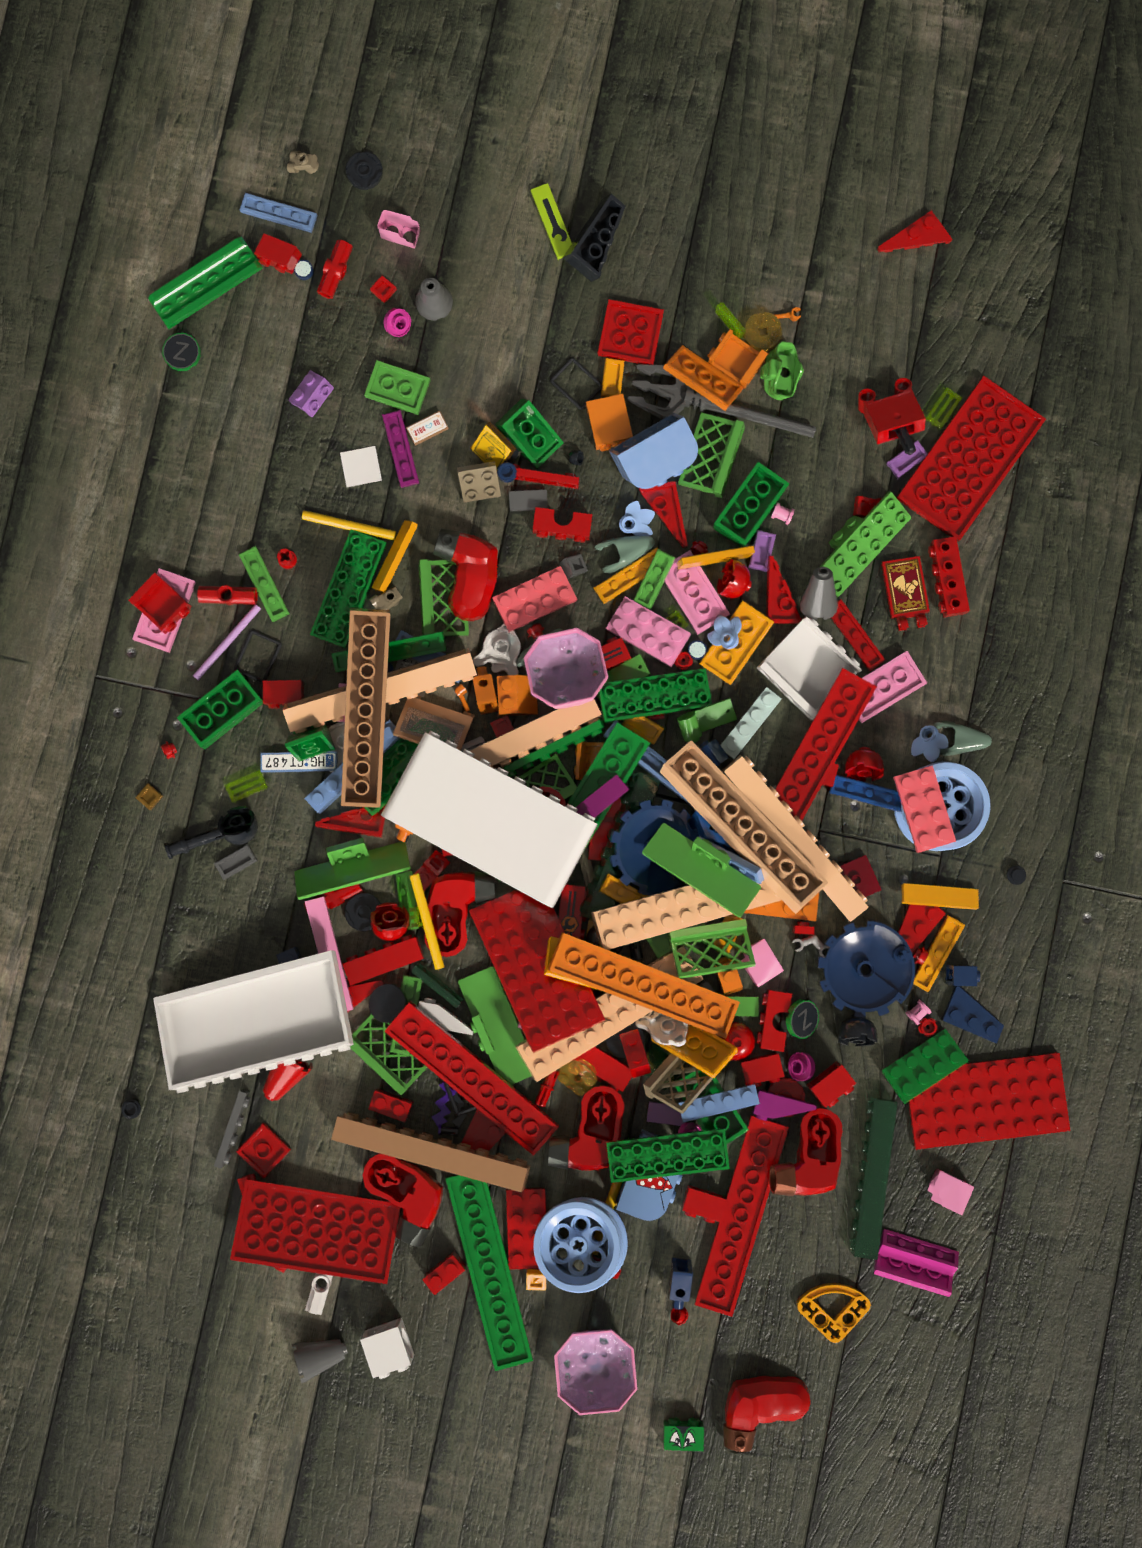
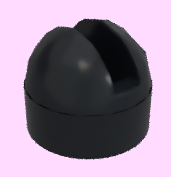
(576, 457)

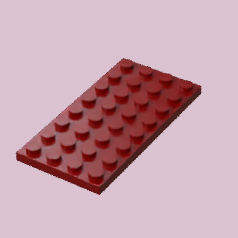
(971, 458)
(516, 939)
(992, 1102)
(315, 1231)

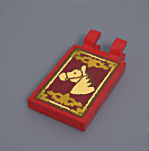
(906, 591)

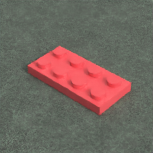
(534, 599)
(924, 809)

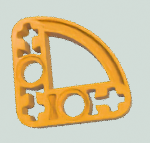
(837, 1322)

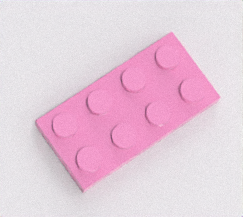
(695, 595)
(147, 631)
(648, 631)
(893, 683)

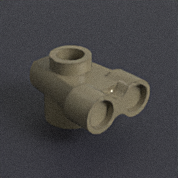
(302, 161)
(381, 601)

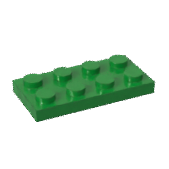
(924, 1066)

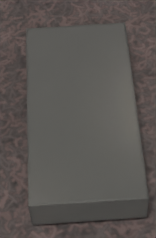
(527, 500)
(235, 862)

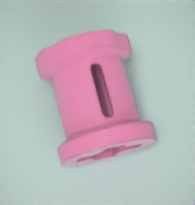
(782, 513)
(912, 1014)

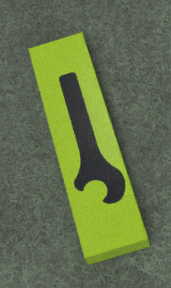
(551, 220)

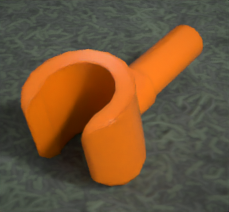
(790, 315)
(460, 691)

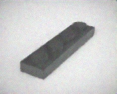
(230, 1136)

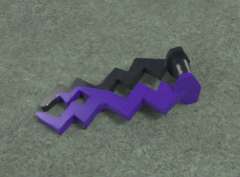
(438, 1118)

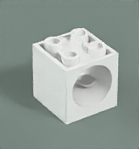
(387, 1348)

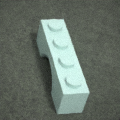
(750, 723)

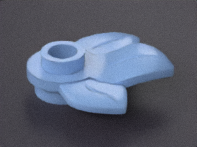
(639, 518)
(724, 630)
(929, 746)

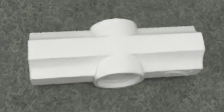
(318, 1295)

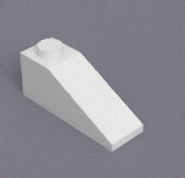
(444, 1017)

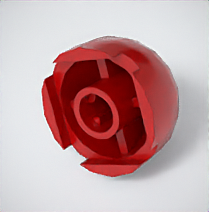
(735, 580)
(864, 764)
(389, 921)
(741, 1037)

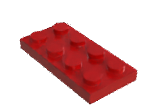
(523, 1215)

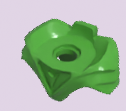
(781, 357)

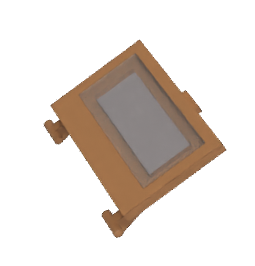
(424, 717)

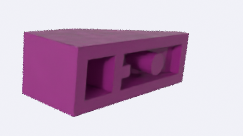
(603, 797)
(776, 1105)

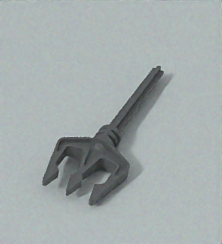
(683, 396)

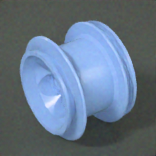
(974, 804)
(562, 1271)

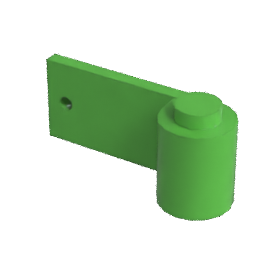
(628, 670)
(705, 718)

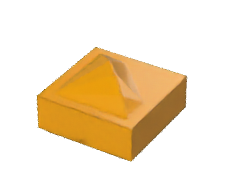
(535, 1280)

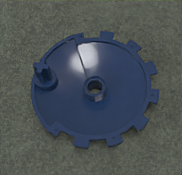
(635, 835)
(889, 964)

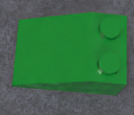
(529, 432)
(310, 743)

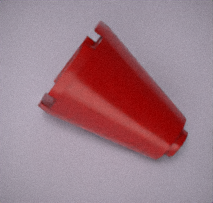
(285, 1078)

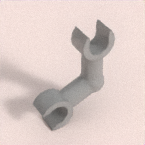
(813, 939)

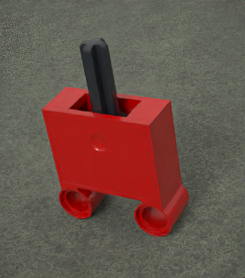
(894, 415)

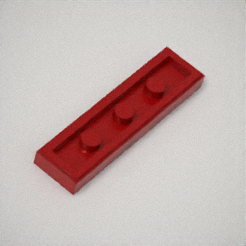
(857, 637)

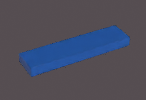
(866, 793)

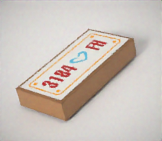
(427, 428)

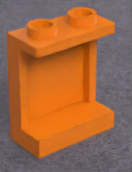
(736, 358)
(609, 421)

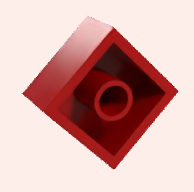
(831, 1084)

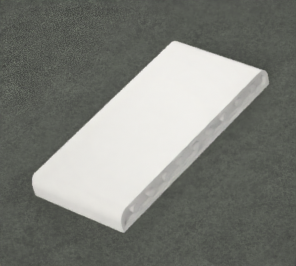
(489, 819)
(253, 1022)

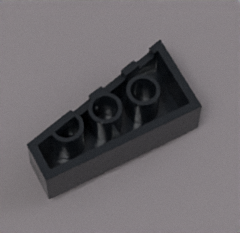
(592, 244)

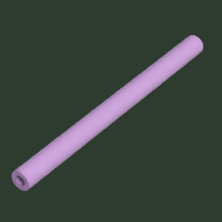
(226, 642)

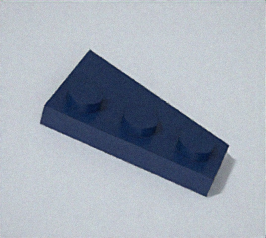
(971, 1016)

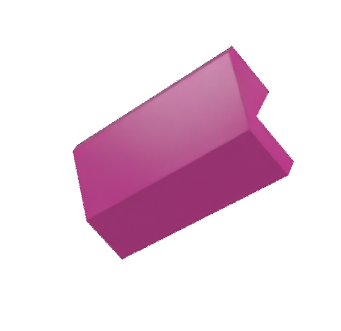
(916, 1262)

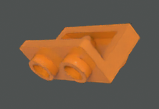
(585, 755)

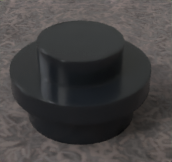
(1016, 875)
(131, 1109)

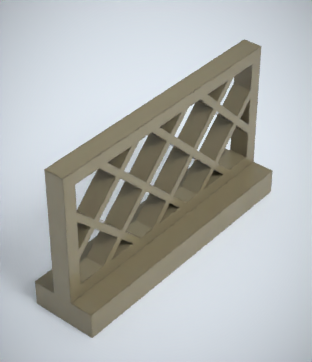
(664, 1073)

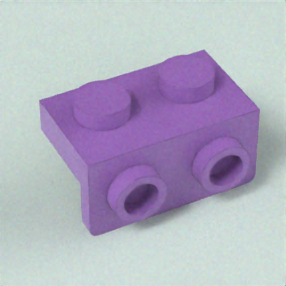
(311, 393)

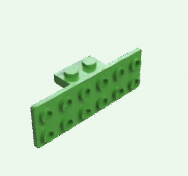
(863, 540)
(351, 865)
(702, 868)
(495, 1024)

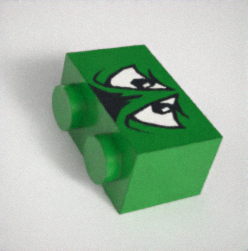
(683, 1435)

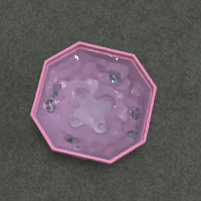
(566, 668)
(595, 1372)

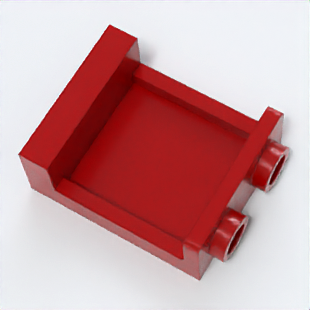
(160, 603)

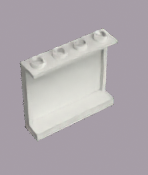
(806, 666)

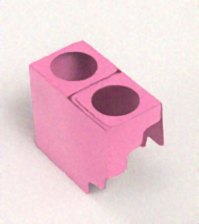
(398, 220)
(766, 963)
(950, 1191)

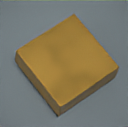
(149, 796)

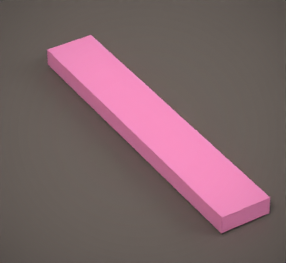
(325, 938)

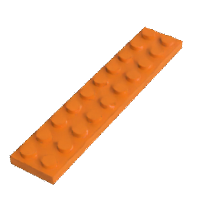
(643, 985)

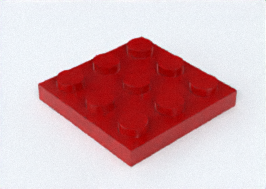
(630, 332)

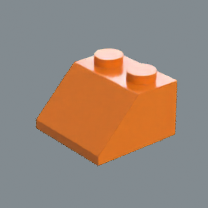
(515, 696)

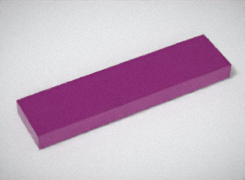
(400, 449)

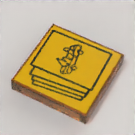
(492, 446)

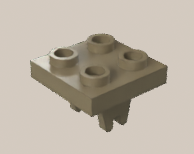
(479, 482)

